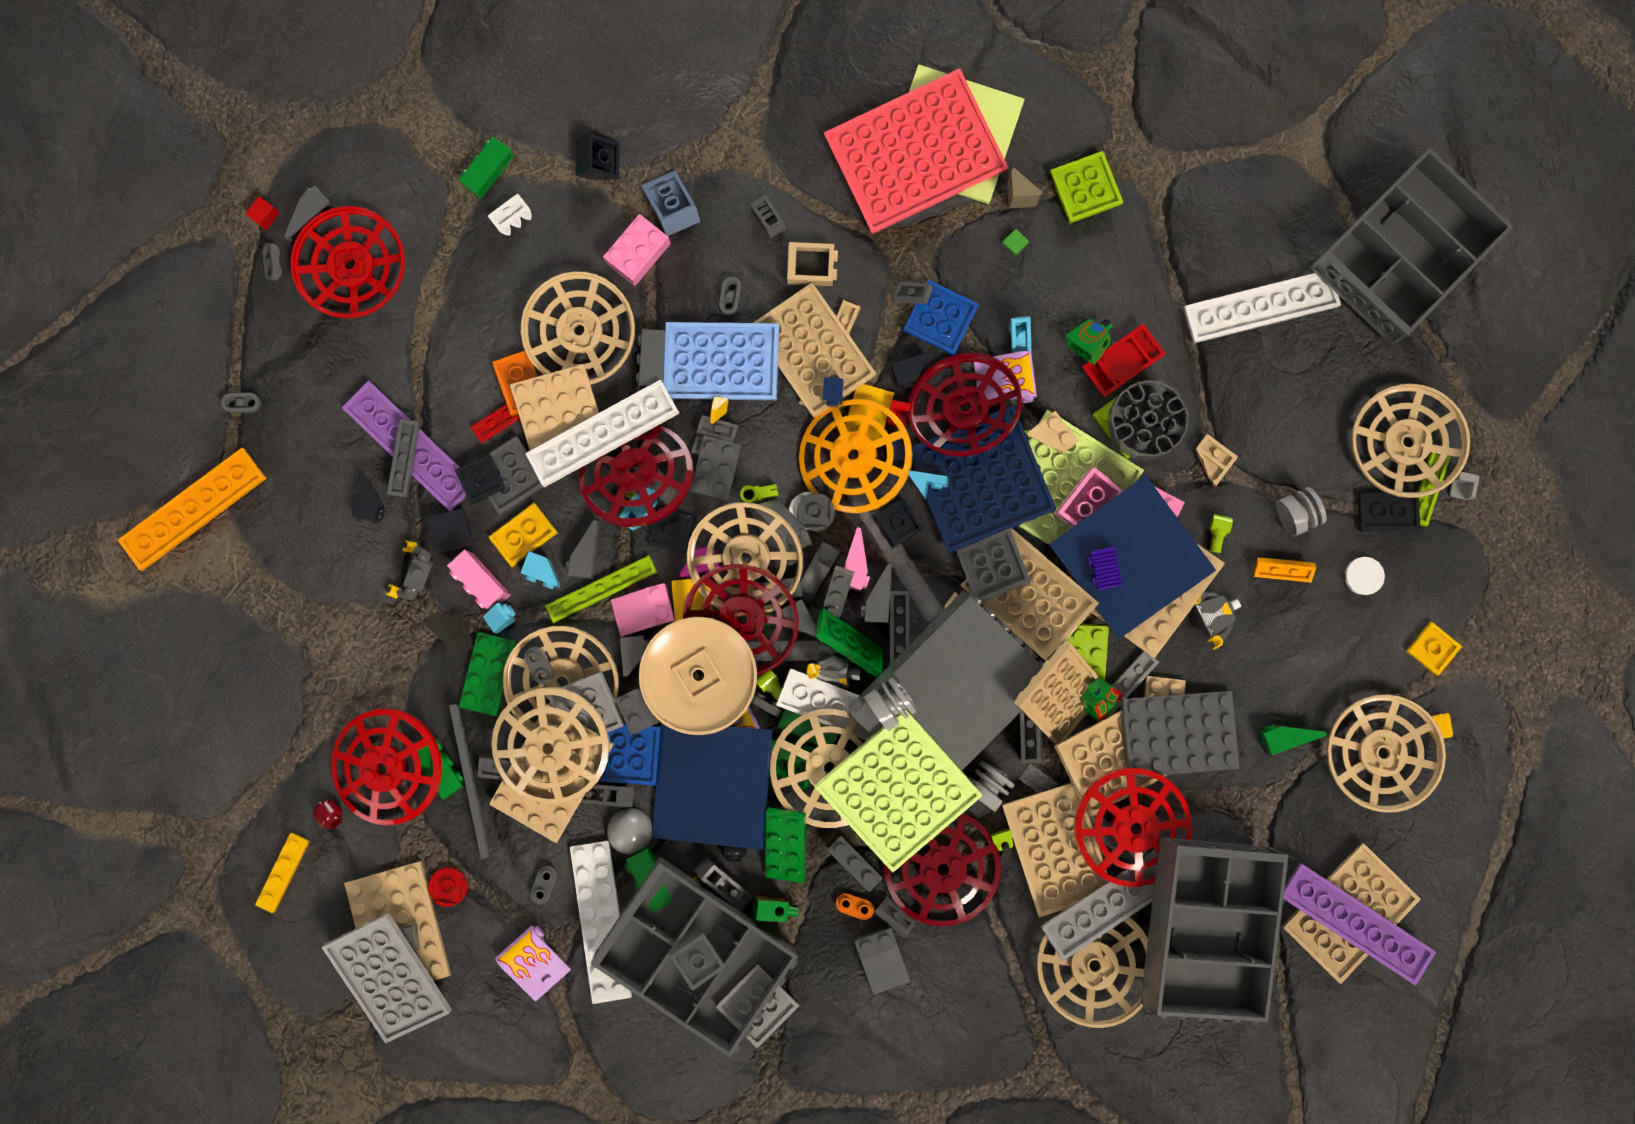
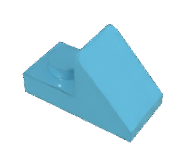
(1020, 334)
(922, 481)

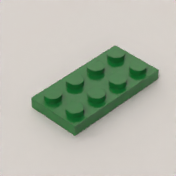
(849, 642)
(485, 674)
(785, 845)

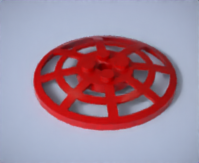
(339, 257)
(395, 766)
(1124, 819)

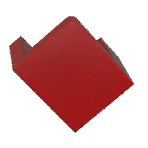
(262, 213)
(901, 410)

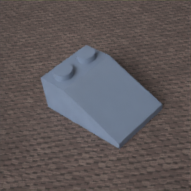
(671, 203)

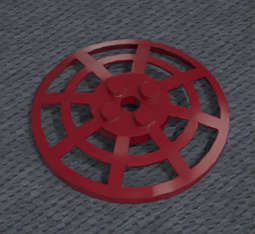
(961, 397)
(640, 480)
(749, 606)
(952, 879)

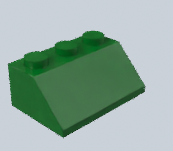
(782, 764)

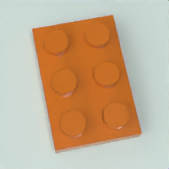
(513, 370)

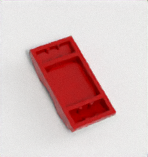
(1124, 360)

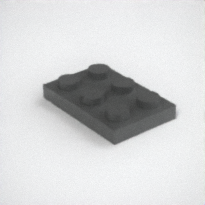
(716, 467)

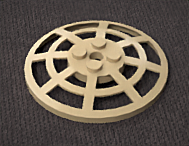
(571, 319)
(1420, 438)
(744, 544)
(562, 666)
(560, 741)
(1396, 756)
(815, 761)
(1095, 980)

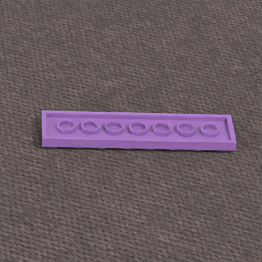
(431, 465)
(1358, 924)

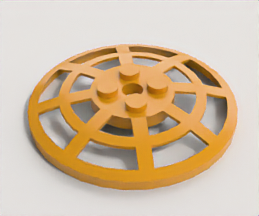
(866, 456)

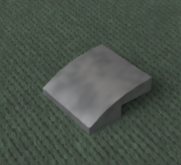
(719, 429)

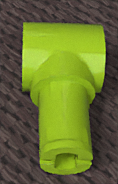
(759, 492)
(1219, 527)
(769, 682)

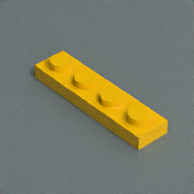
(282, 872)

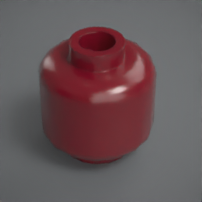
(328, 814)

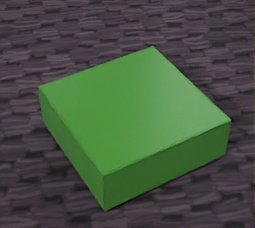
(1015, 242)

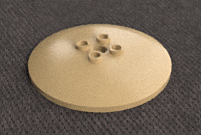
(694, 704)

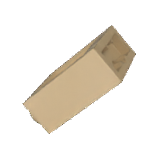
(795, 279)

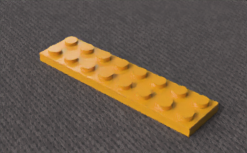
(192, 509)

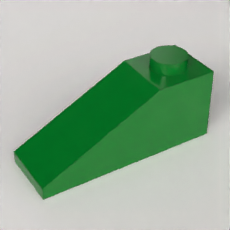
(1279, 739)

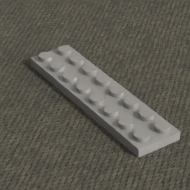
(1099, 912)

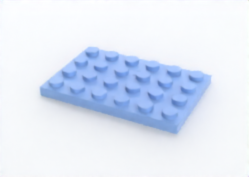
(721, 360)

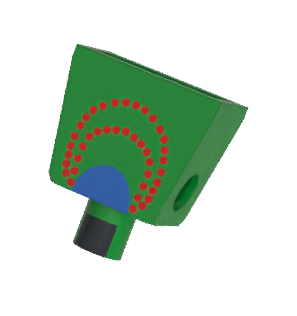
(1090, 339)

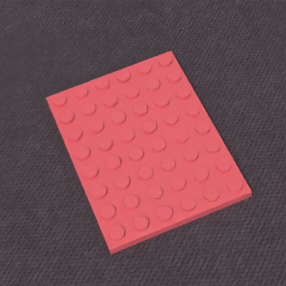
(916, 151)

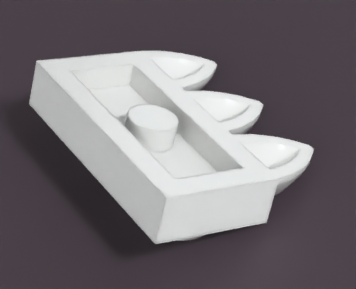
(510, 214)

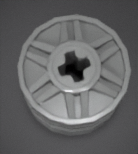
(1301, 511)
(890, 704)
(991, 784)

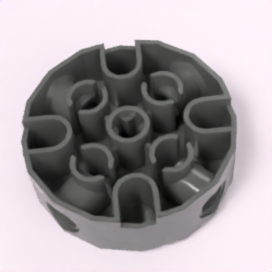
(1165, 412)

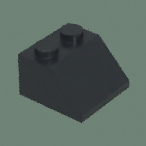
(597, 158)

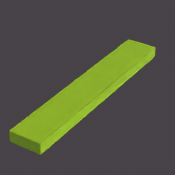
(601, 589)

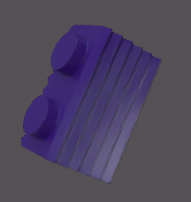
(1105, 568)

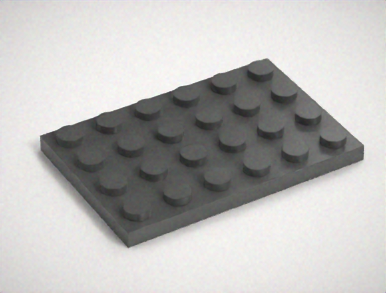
(1180, 733)

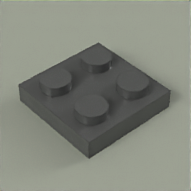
(698, 961)

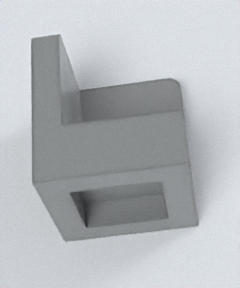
(1464, 486)

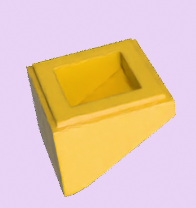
(718, 409)
(1444, 724)

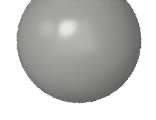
(629, 831)

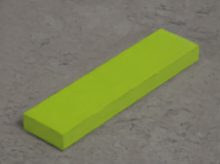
(1428, 502)

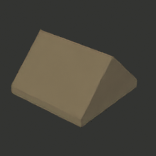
(1021, 191)

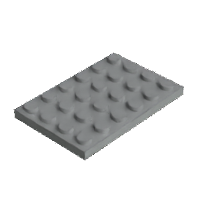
(386, 978)

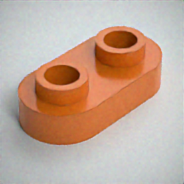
(855, 906)

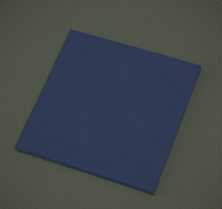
(984, 489)
(1152, 551)
(713, 787)

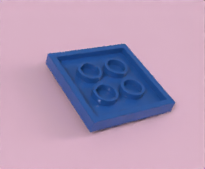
(942, 319)
(633, 756)

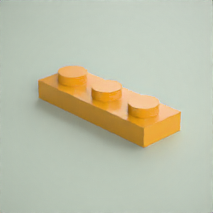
(1284, 569)

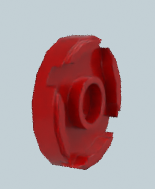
(448, 886)

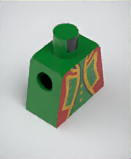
(1100, 699)
(764, 909)

